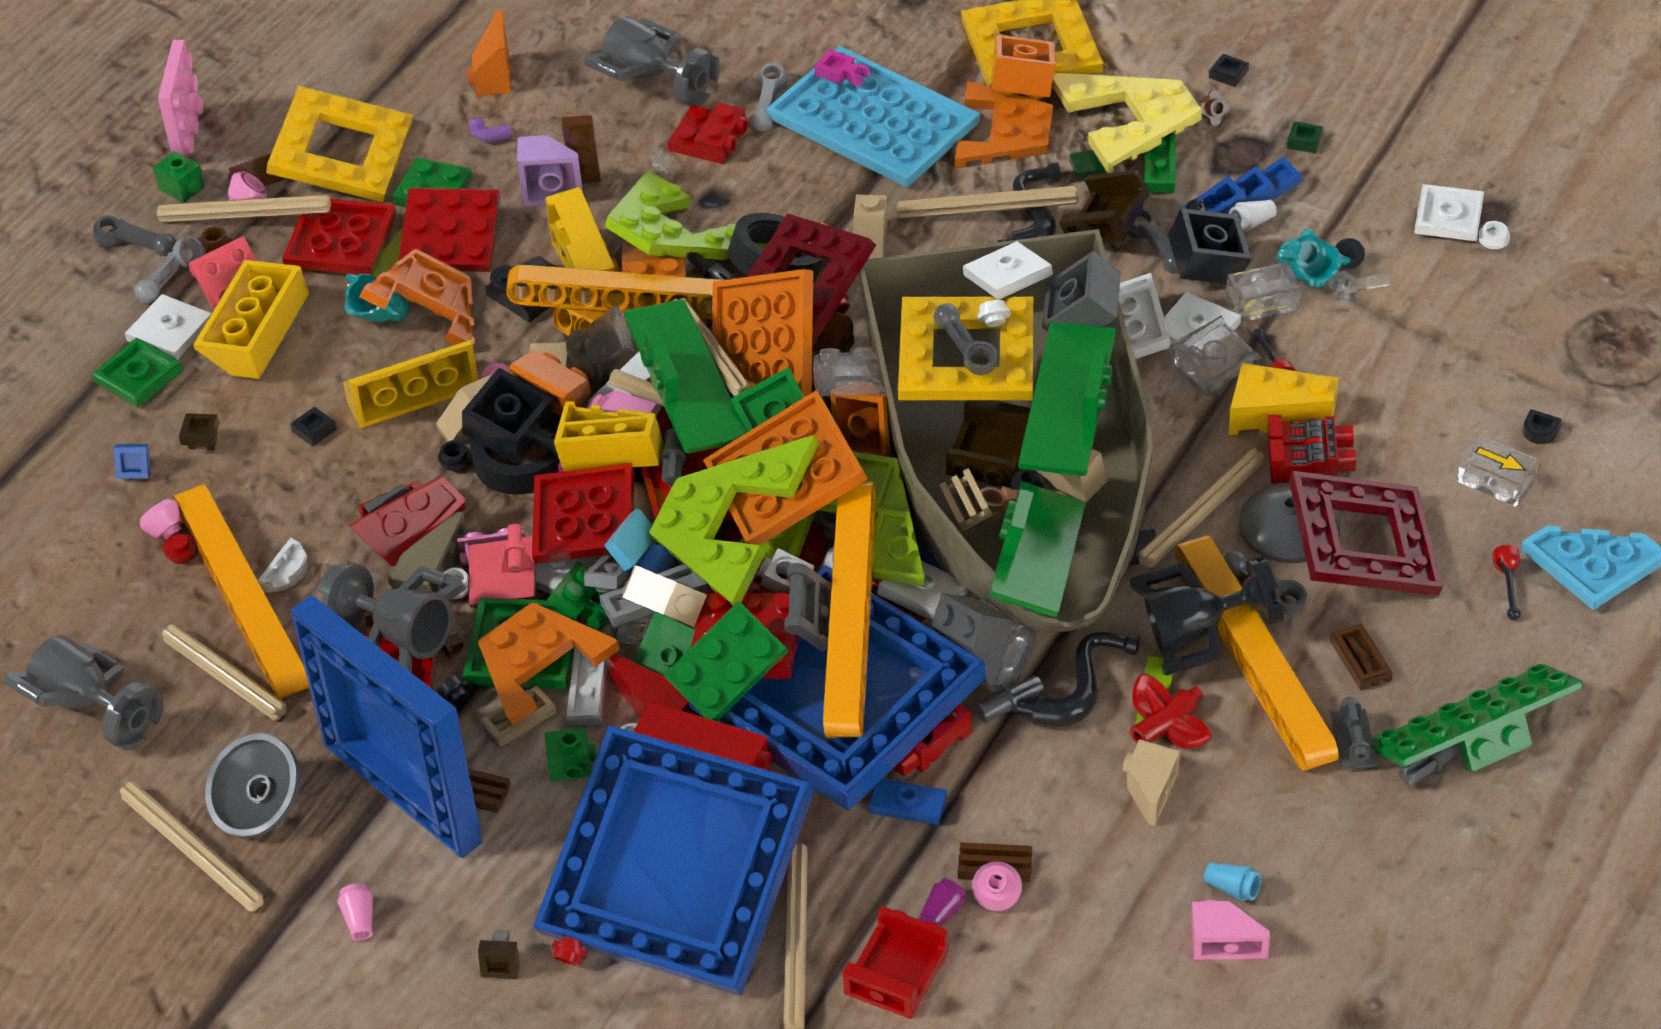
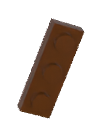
(580, 137)

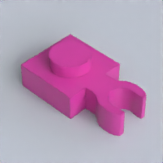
(838, 66)

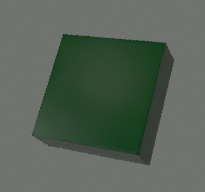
(1304, 137)
(1086, 164)

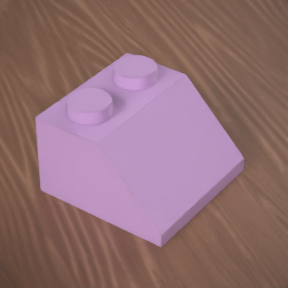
(546, 168)

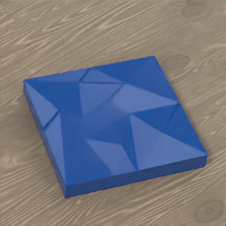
(910, 689)
(388, 726)
(675, 859)

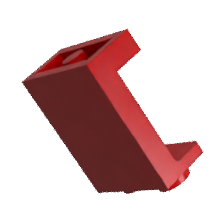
(897, 963)

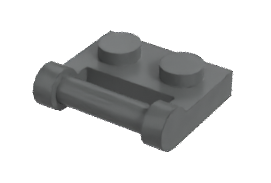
(812, 597)

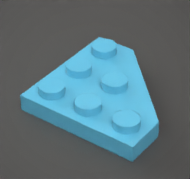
(1592, 561)

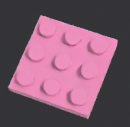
(179, 100)

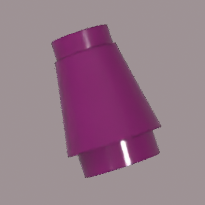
(943, 902)

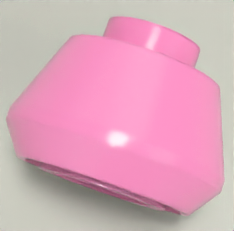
(246, 186)
(162, 519)
(1008, 887)

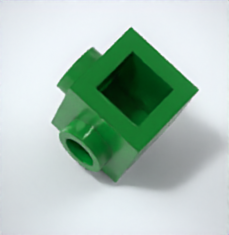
(179, 176)
(569, 754)

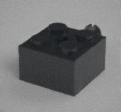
(1208, 244)
(509, 417)

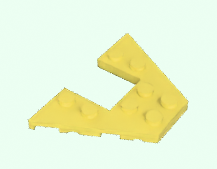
(1157, 104)

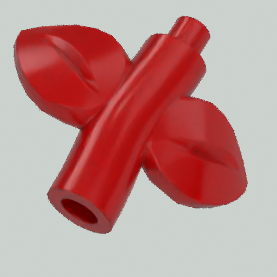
(1167, 714)

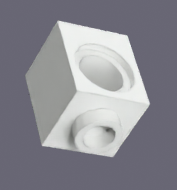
(778, 564)

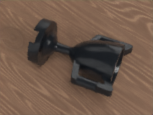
(1190, 612)

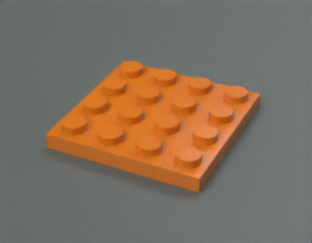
(766, 324)
(828, 476)

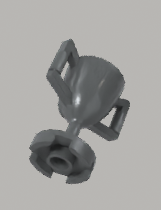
(636, 50)
(405, 616)
(72, 678)

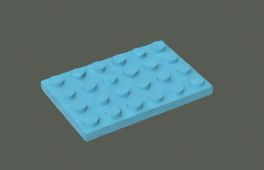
(880, 125)

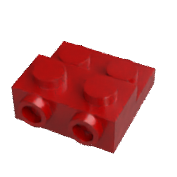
(709, 132)

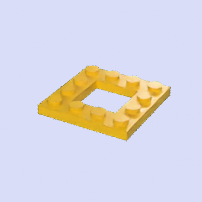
(1079, 48)
(308, 107)
(924, 382)

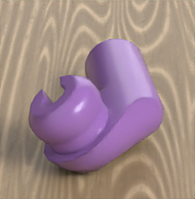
(488, 134)

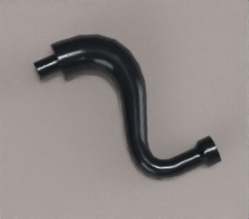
(1044, 220)
(1079, 704)

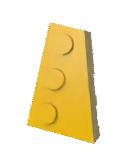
(576, 233)
(1281, 392)
(607, 438)

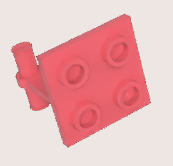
(218, 268)
(502, 568)

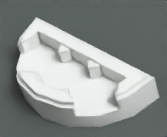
(285, 569)

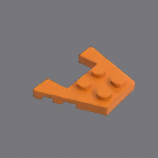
(1018, 126)
(432, 285)
(530, 644)

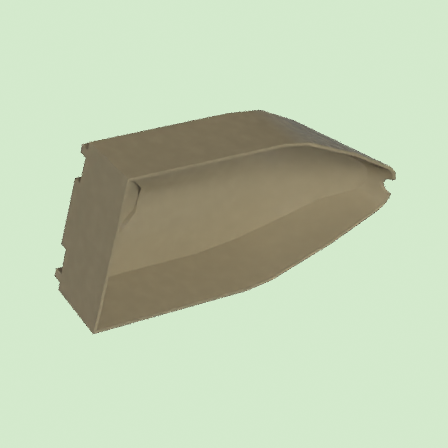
(926, 428)

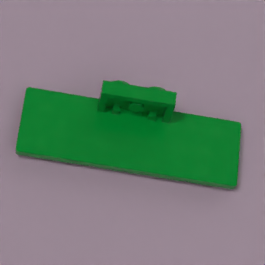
(684, 376)
(1068, 398)
(1037, 549)
(1485, 724)

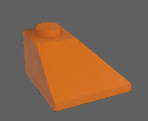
(491, 60)

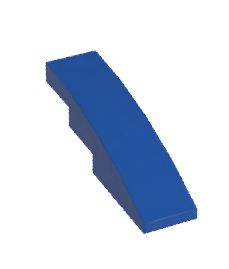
(1251, 186)

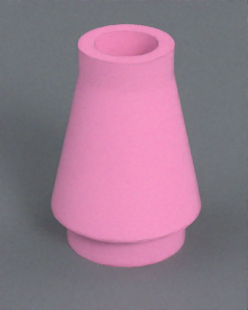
(357, 910)

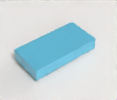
(630, 540)

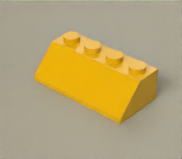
(253, 317)
(411, 384)

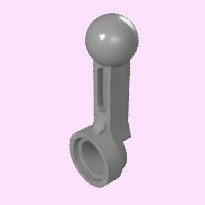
(761, 119)
(148, 289)

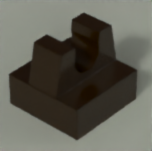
(199, 430)
(499, 957)

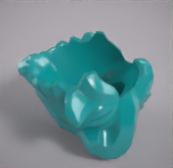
(1311, 258)
(395, 310)

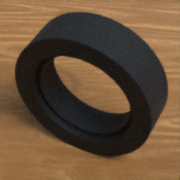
(760, 229)
(512, 478)

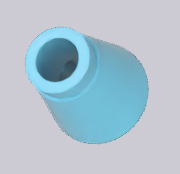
(1234, 880)

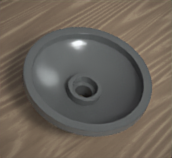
(1271, 525)
(239, 780)

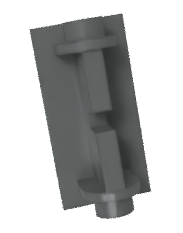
(1353, 735)

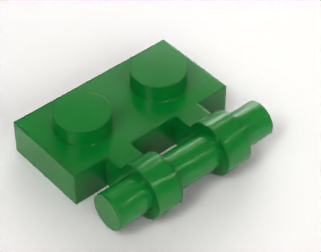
(574, 598)

